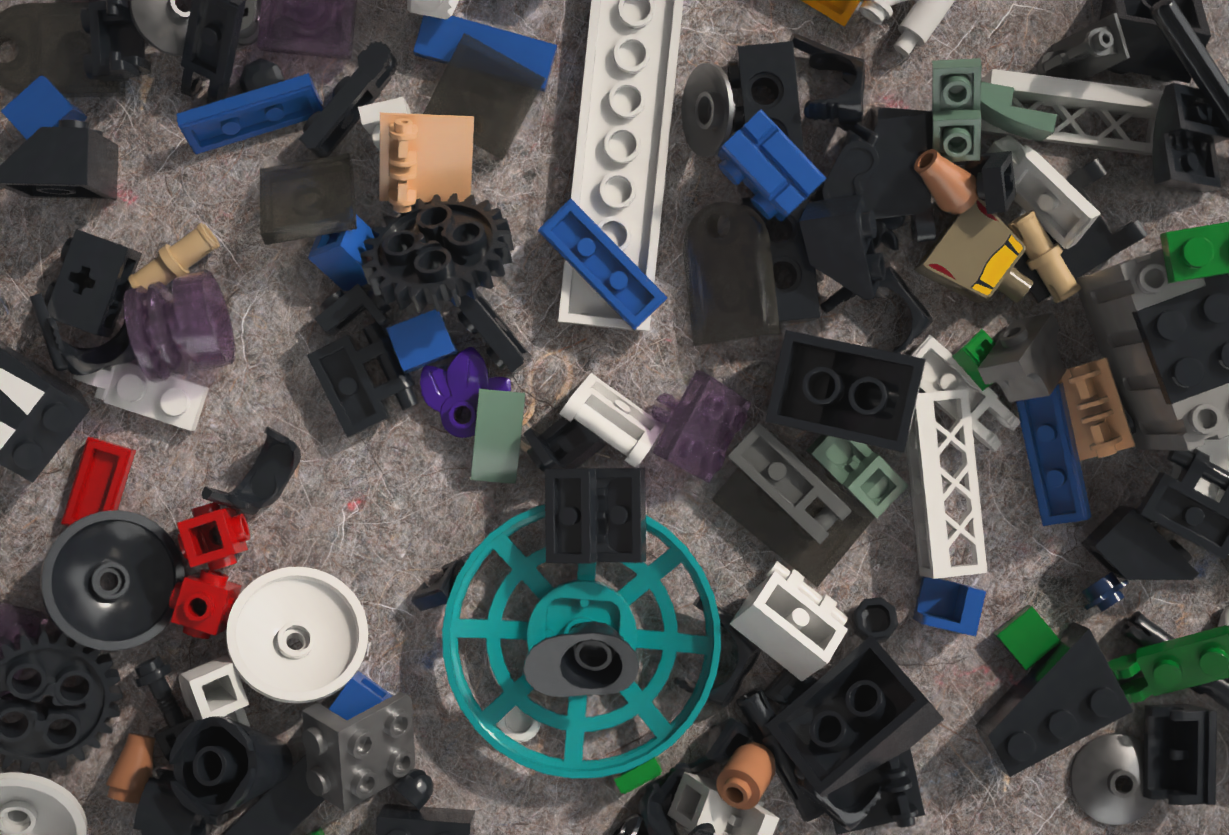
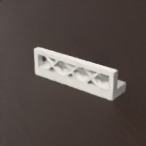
(1081, 96)
(929, 495)

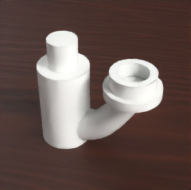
(916, 25)

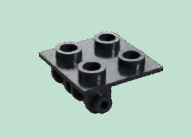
(898, 803)

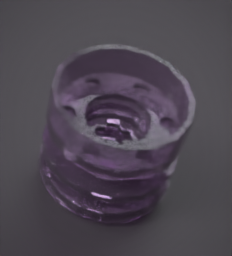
(172, 329)

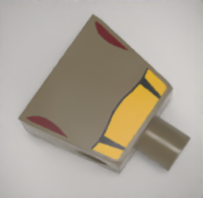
(976, 257)

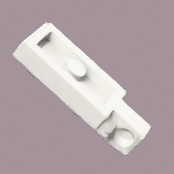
(1042, 189)
(168, 401)

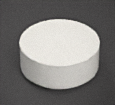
(519, 725)

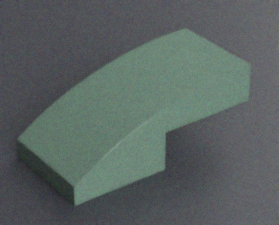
(1023, 122)
(497, 436)
(859, 472)

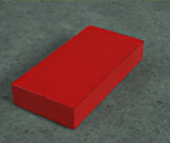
(98, 479)

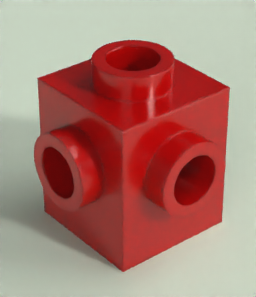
(197, 538)
(219, 598)

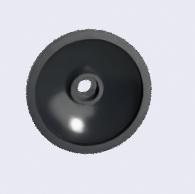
(144, 572)

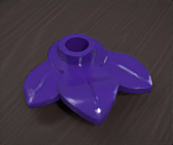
(459, 388)

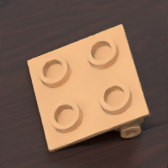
(424, 158)
(1096, 410)

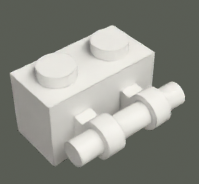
(791, 622)

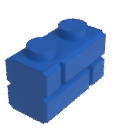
(769, 167)

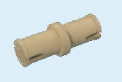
(1044, 257)
(176, 259)

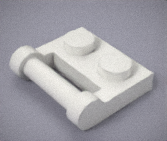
(613, 419)

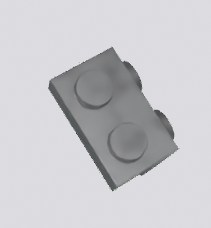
(359, 754)

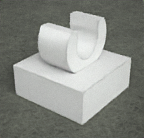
(371, 115)

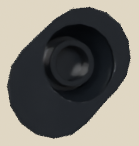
(583, 662)

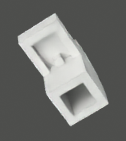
(214, 691)
(700, 803)

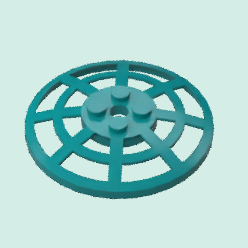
(555, 615)

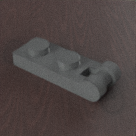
(787, 481)

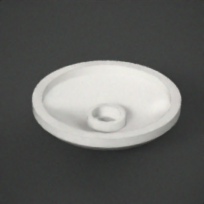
(300, 606)
(38, 807)

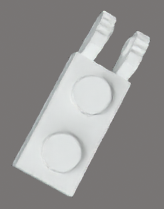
(944, 374)

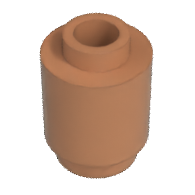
(746, 776)

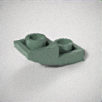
(956, 109)

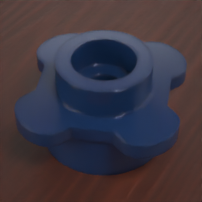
(1104, 592)

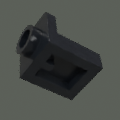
(994, 180)

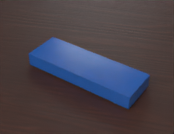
(440, 38)
(250, 114)
(602, 264)
(1054, 458)

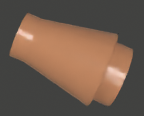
(948, 183)
(132, 769)

